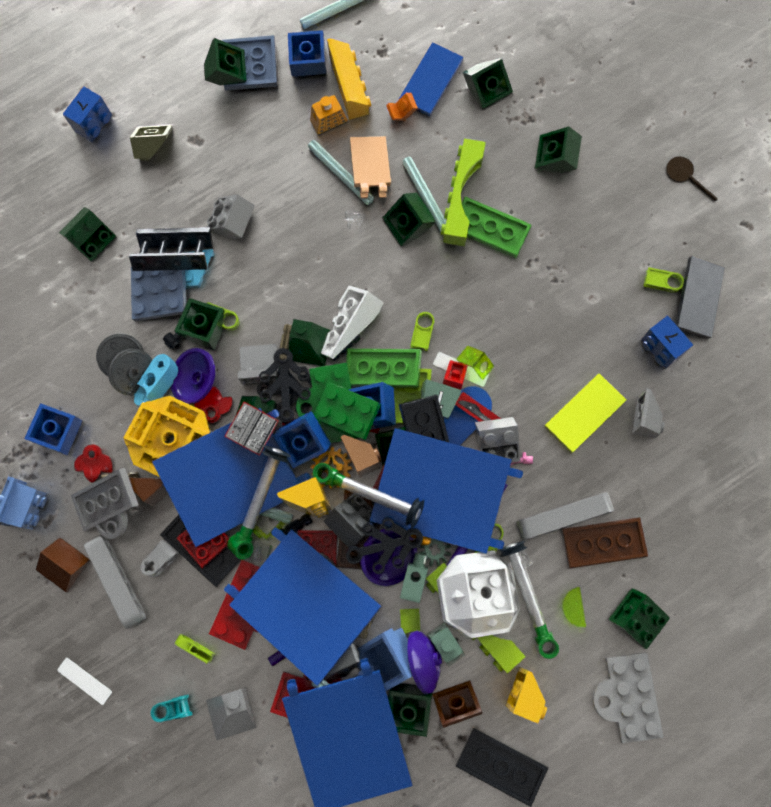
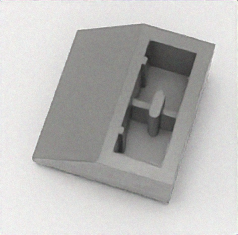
(230, 216)
(499, 438)

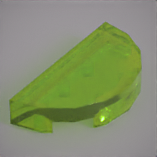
(573, 607)

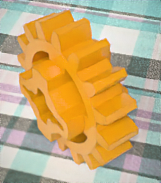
(343, 468)

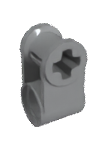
(160, 557)

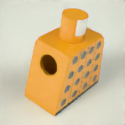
(327, 114)

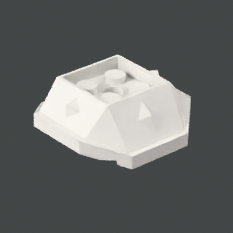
(462, 598)

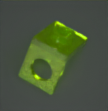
(474, 358)
(259, 532)

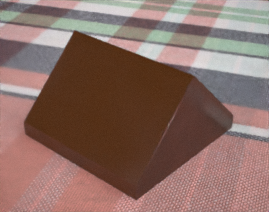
(149, 489)
(61, 564)
(457, 704)

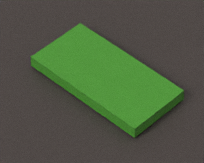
(495, 227)
(392, 366)

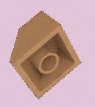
(362, 455)

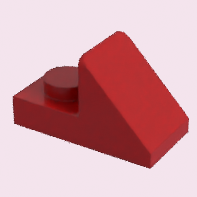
(455, 374)

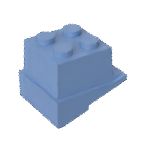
(20, 504)
(389, 655)

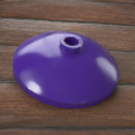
(194, 376)
(391, 574)
(423, 662)

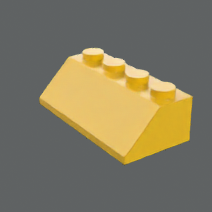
(348, 79)
(307, 497)
(526, 698)

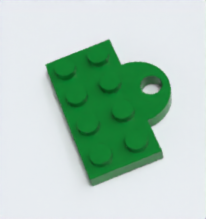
(320, 376)

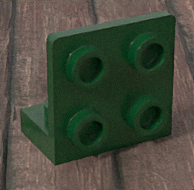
(640, 617)

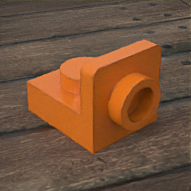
(402, 108)

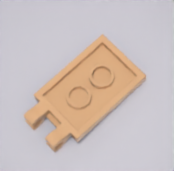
(370, 164)

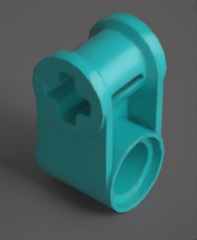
(175, 709)

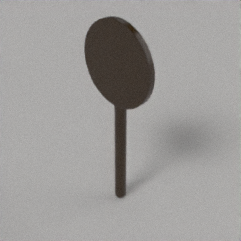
(681, 169)

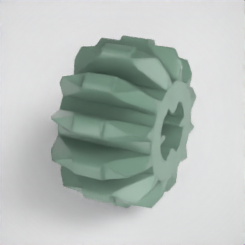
(441, 547)

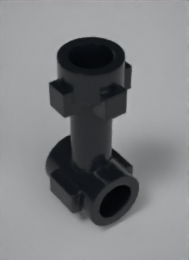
(172, 341)

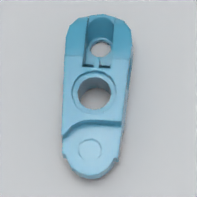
(156, 379)

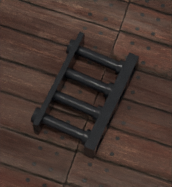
(168, 238)

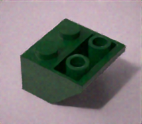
(87, 233)

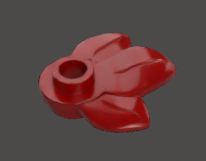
(214, 403)
(93, 465)

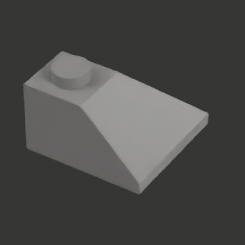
(648, 416)
(231, 713)

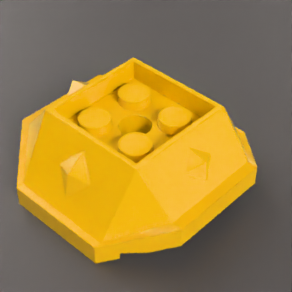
(155, 423)

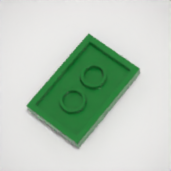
(347, 410)

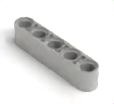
(565, 516)
(115, 581)

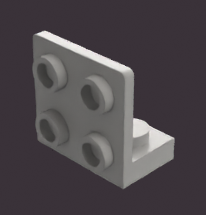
(254, 361)

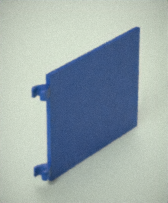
(216, 481)
(457, 487)
(304, 606)
(347, 739)

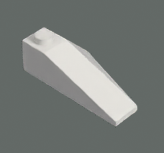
(356, 312)

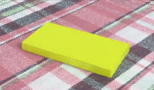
(585, 413)

